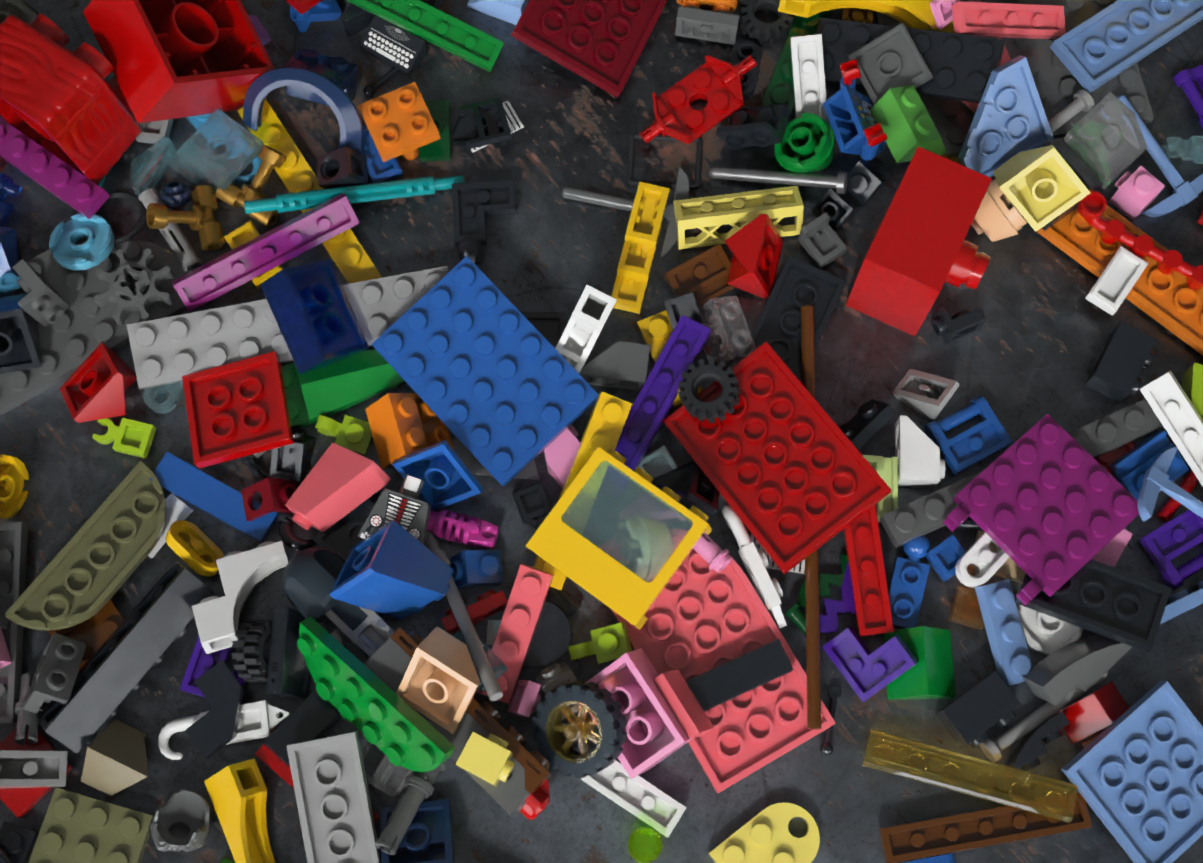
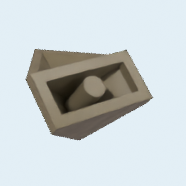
(115, 759)

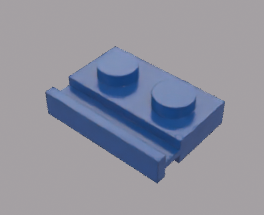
(1133, 465)

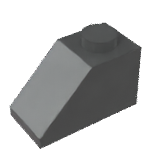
(619, 366)

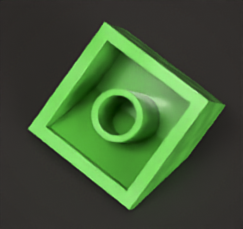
(906, 123)

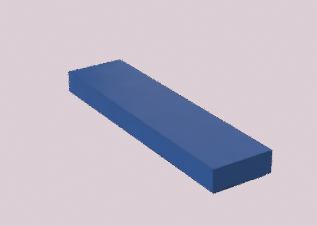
(211, 496)

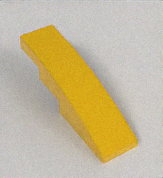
(639, 247)

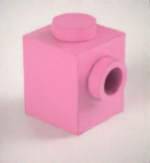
(1136, 192)

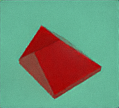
(755, 257)
(98, 386)

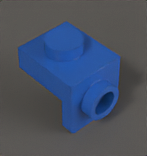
(323, 11)
(477, 568)

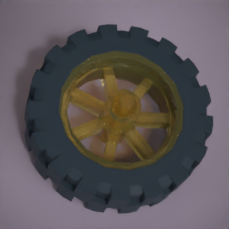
(606, 715)

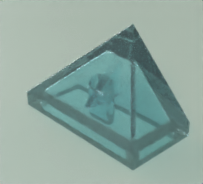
(151, 165)

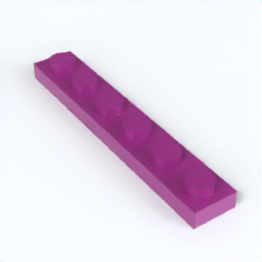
(50, 171)
(265, 252)

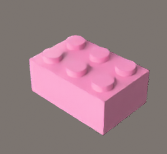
(651, 724)

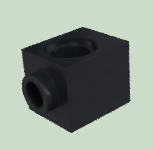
(342, 168)

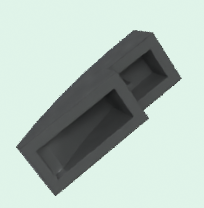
(1074, 666)

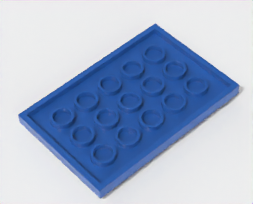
(485, 371)

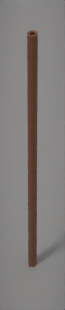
(811, 561)

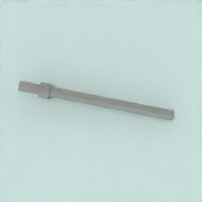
(466, 626)

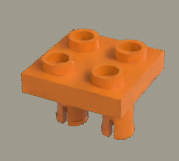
(399, 123)

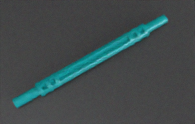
(355, 194)

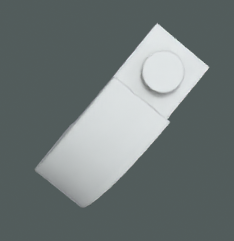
(584, 326)

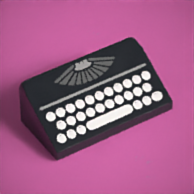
(393, 45)

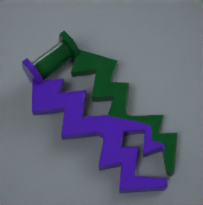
(829, 621)

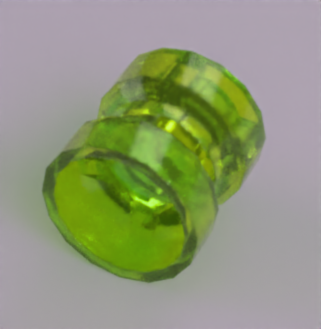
(648, 841)

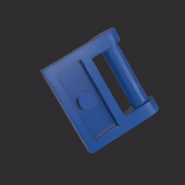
(973, 444)

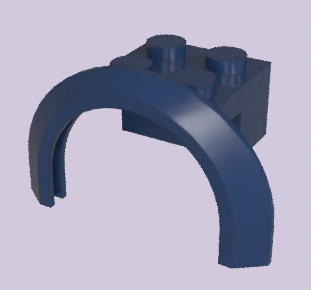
(315, 79)

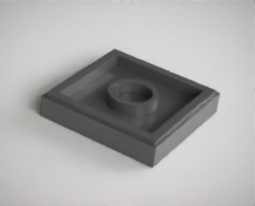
(890, 63)

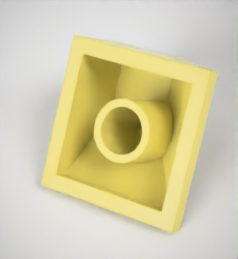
(1040, 184)

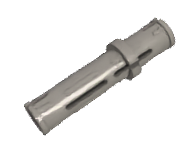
(188, 257)

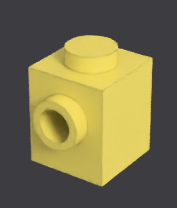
(486, 758)

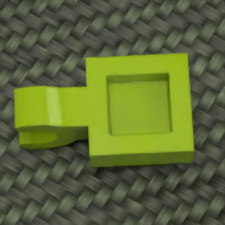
(350, 434)
(607, 644)

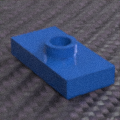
(378, 170)

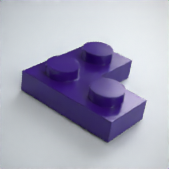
(866, 670)

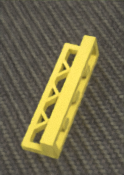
(737, 210)

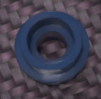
(175, 194)

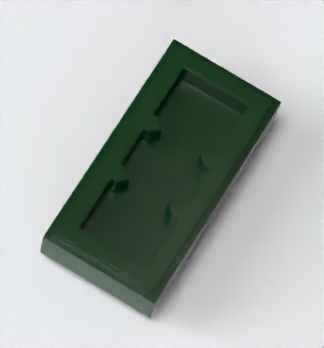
(440, 149)

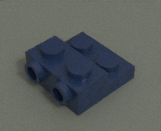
(428, 836)

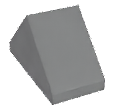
(925, 392)

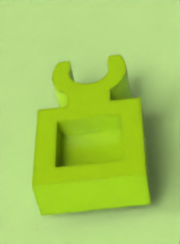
(129, 438)

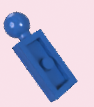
(908, 583)

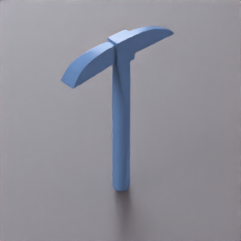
(1183, 191)
(1157, 480)

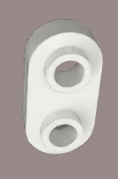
(982, 559)

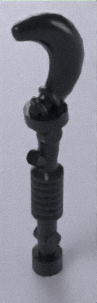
(284, 518)

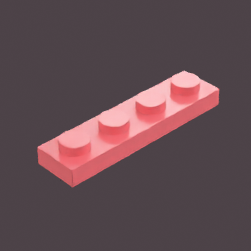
(1009, 20)
(519, 625)

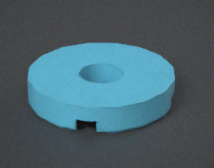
(88, 254)

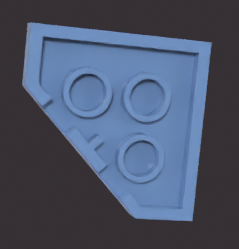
(1006, 119)

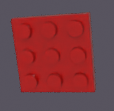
(237, 410)

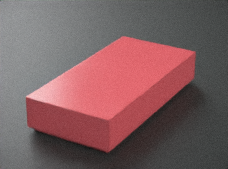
(683, 704)

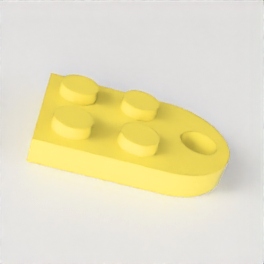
(769, 840)

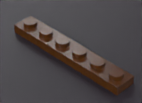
(974, 831)

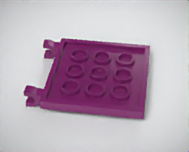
(1046, 506)

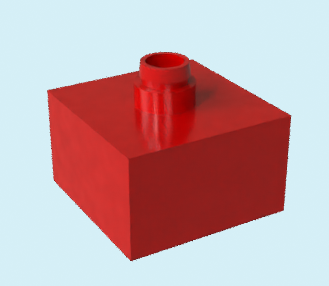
(179, 54)
(922, 243)

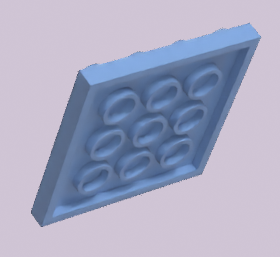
(1146, 777)

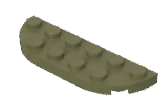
(96, 557)

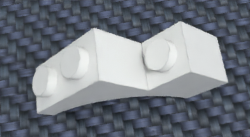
(240, 572)

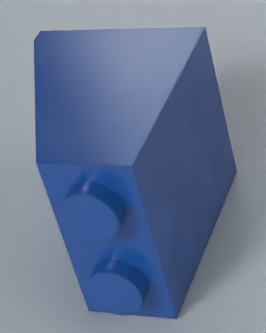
(392, 574)

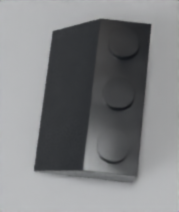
(18, 337)

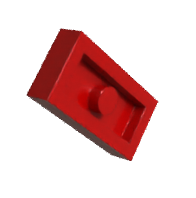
(488, 605)

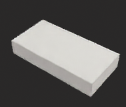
(1116, 280)

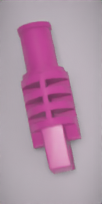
(463, 529)

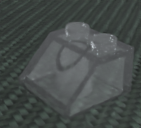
(1107, 139)

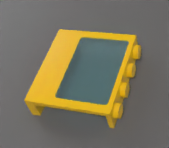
(618, 535)

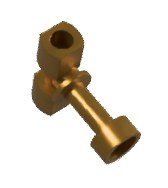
(236, 195)
(199, 217)

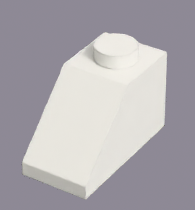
(917, 456)

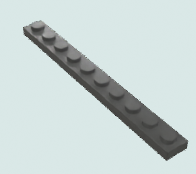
(1096, 438)

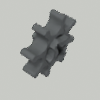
(122, 288)

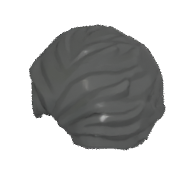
(181, 822)

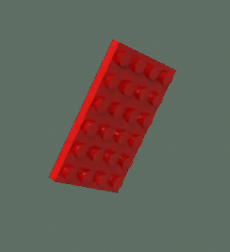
(780, 460)

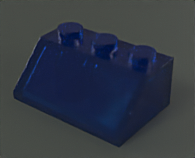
(314, 315)

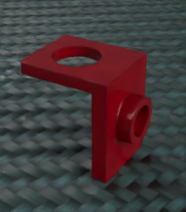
(274, 494)

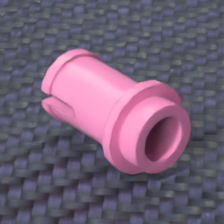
(712, 553)

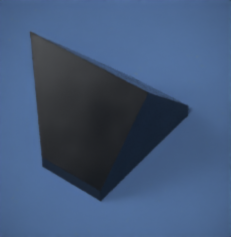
(691, 486)

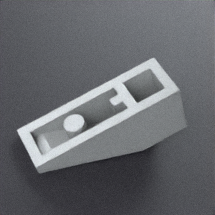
(32, 769)

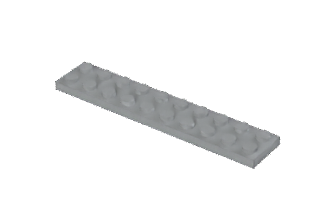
(223, 335)

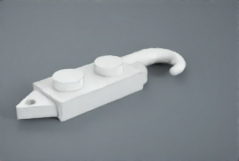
(755, 563)
(254, 722)

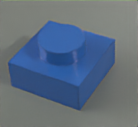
(945, 556)

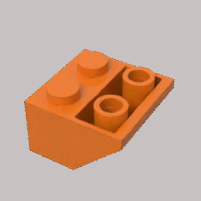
(403, 426)

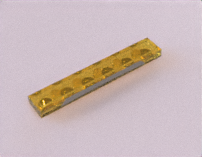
(971, 776)

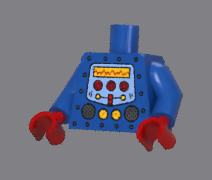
(852, 119)

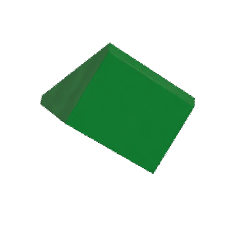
(933, 673)

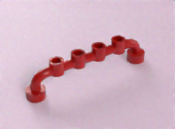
(1112, 231)

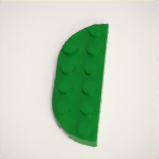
(370, 703)

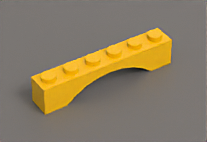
(913, 13)
(241, 808)

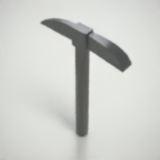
(622, 203)

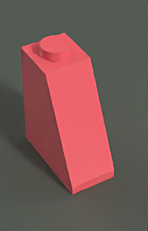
(335, 488)

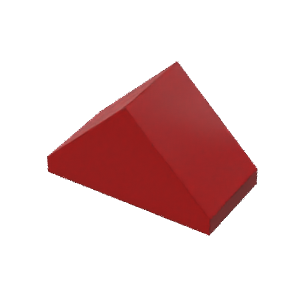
(1093, 712)

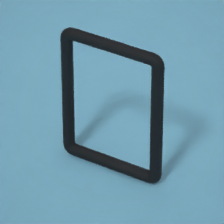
(631, 152)

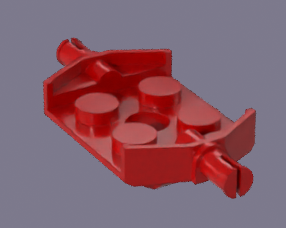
(713, 81)

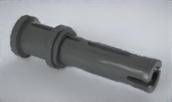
(418, 786)

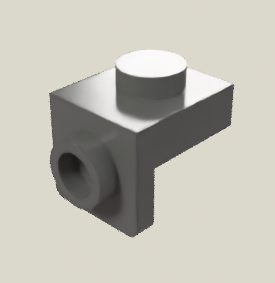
(821, 240)

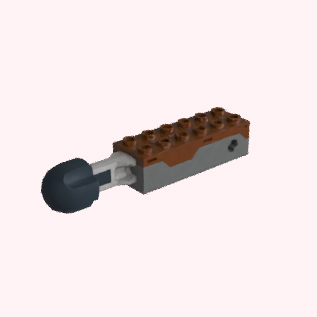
(307, 586)

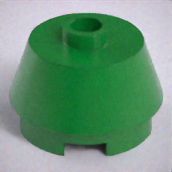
(806, 145)

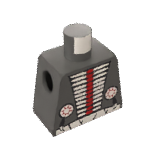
(402, 508)

